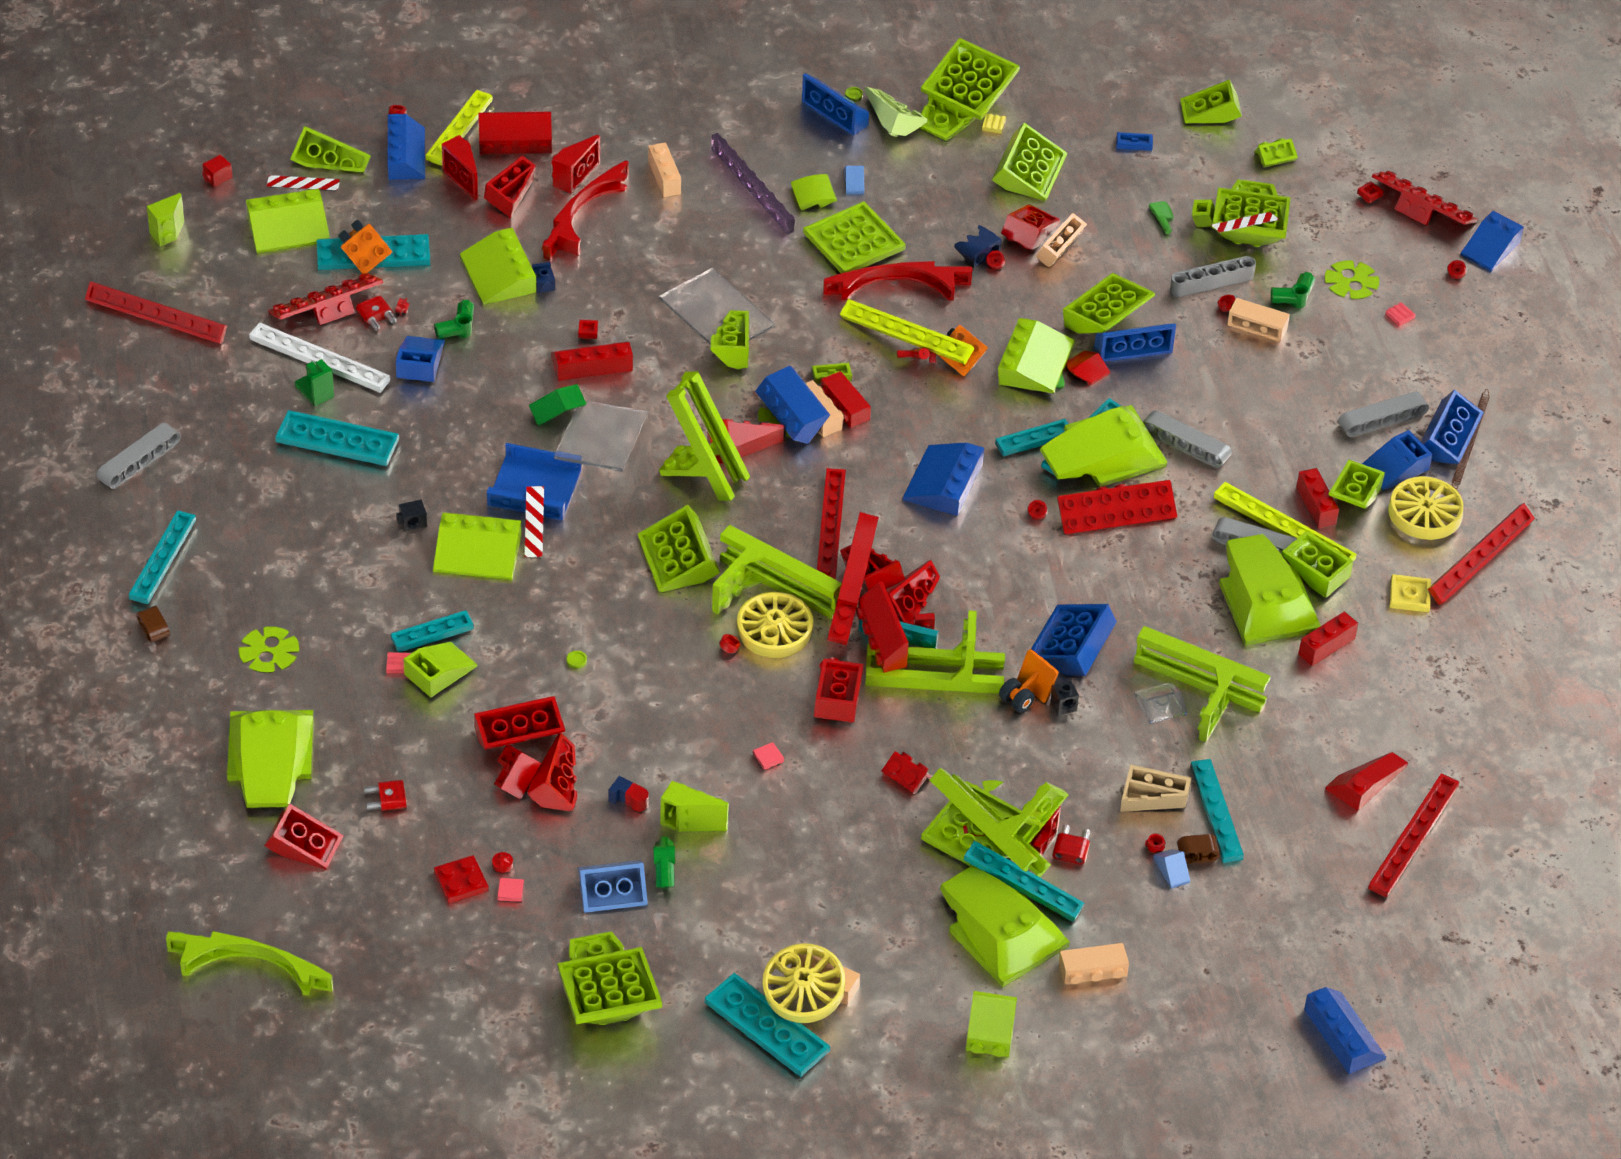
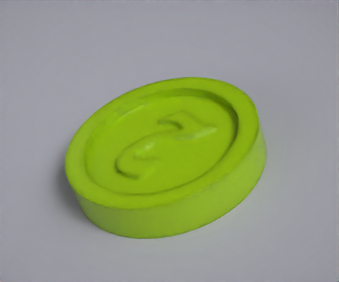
(854, 93)
(576, 659)

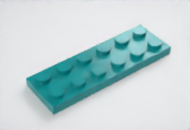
(406, 251)
(337, 438)
(752, 1015)

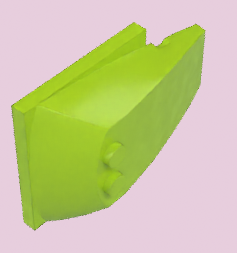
(964, 88)
(1249, 199)
(1106, 447)
(1265, 592)
(269, 754)
(1000, 925)
(607, 981)

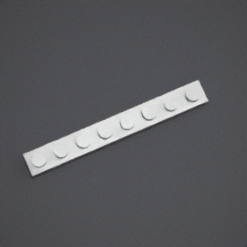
(309, 352)

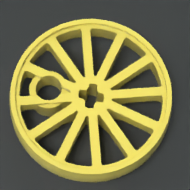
(1425, 508)
(774, 625)
(803, 982)

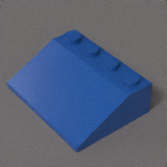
(945, 476)
(1074, 636)

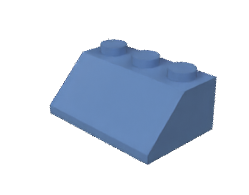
(612, 886)

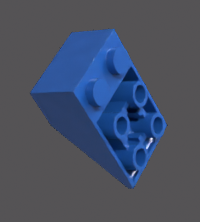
(419, 358)
(1400, 459)

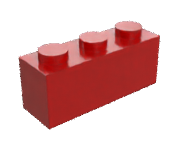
(846, 399)
(1316, 498)
(1328, 638)

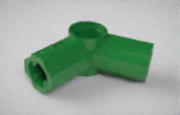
(1296, 295)
(460, 325)
(664, 860)

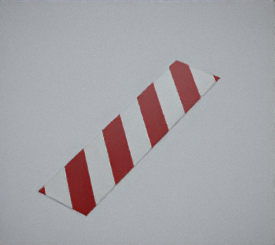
(303, 182)
(1244, 222)
(534, 521)

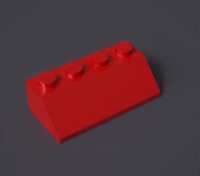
(515, 132)
(593, 361)
(883, 628)
(518, 723)

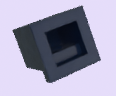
(544, 277)

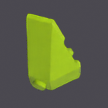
(732, 340)

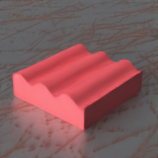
(1400, 314)
(395, 662)
(768, 756)
(510, 889)

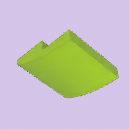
(813, 191)

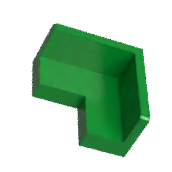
(318, 382)
(557, 403)

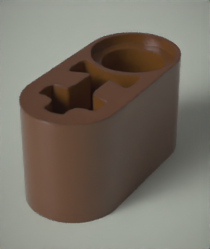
(153, 624)
(1199, 848)

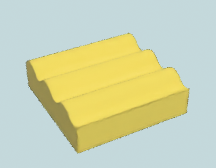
(993, 123)

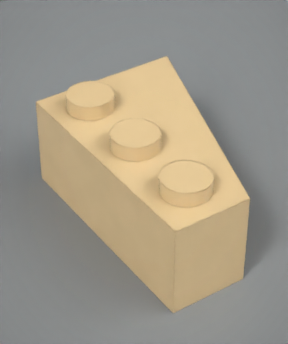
(1154, 790)

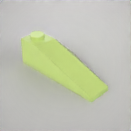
(894, 115)

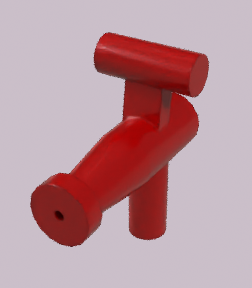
(917, 353)

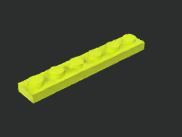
(460, 124)

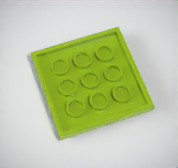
(854, 238)
(947, 828)

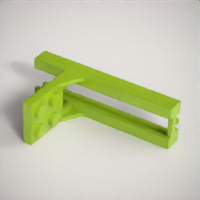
(700, 457)
(747, 571)
(961, 656)
(1219, 686)
(1008, 833)

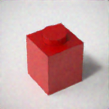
(217, 170)

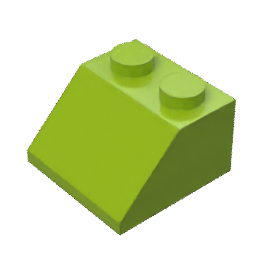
(166, 219)

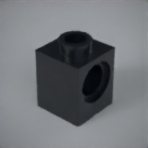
(412, 515)
(1064, 698)

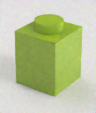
(1203, 212)

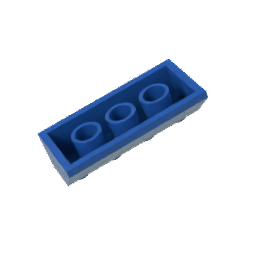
(834, 105)
(405, 148)
(1135, 342)
(793, 404)
(1451, 428)
(1342, 1029)

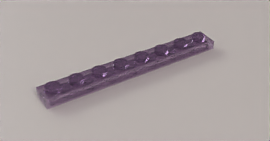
(753, 183)

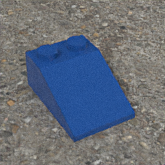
(1493, 241)

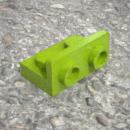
(1277, 152)

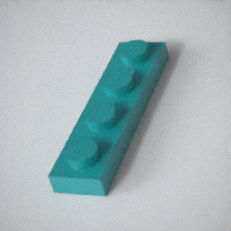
(1029, 438)
(432, 631)
(916, 635)

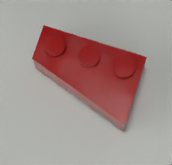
(510, 186)
(878, 569)

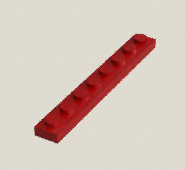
(156, 312)
(831, 521)
(1481, 554)
(1413, 835)

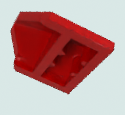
(1088, 367)

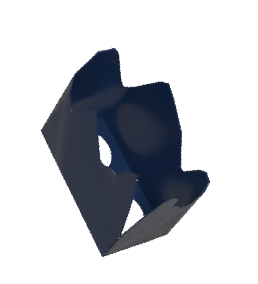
(979, 246)

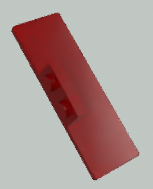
(1419, 204)
(327, 304)
(1117, 506)

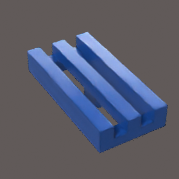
(1134, 141)

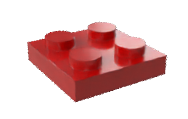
(461, 879)

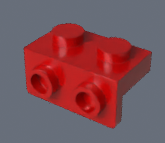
(906, 772)

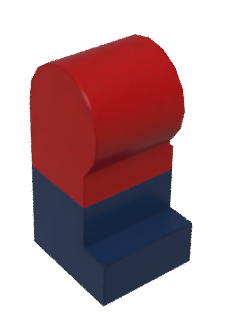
(629, 794)

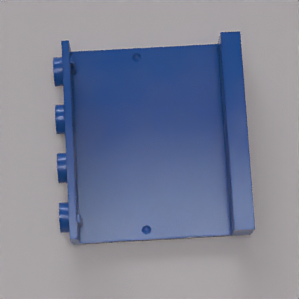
(531, 468)

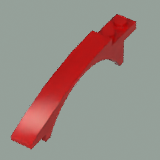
(563, 235)
(937, 277)
(853, 579)

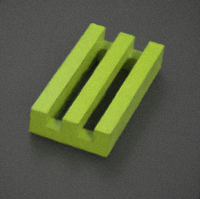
(823, 371)

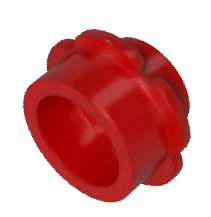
(402, 306)
(1156, 839)

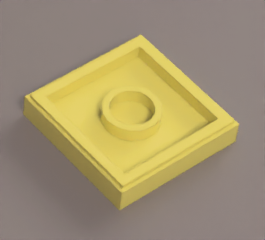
(1410, 593)

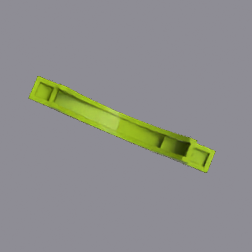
(202, 950)

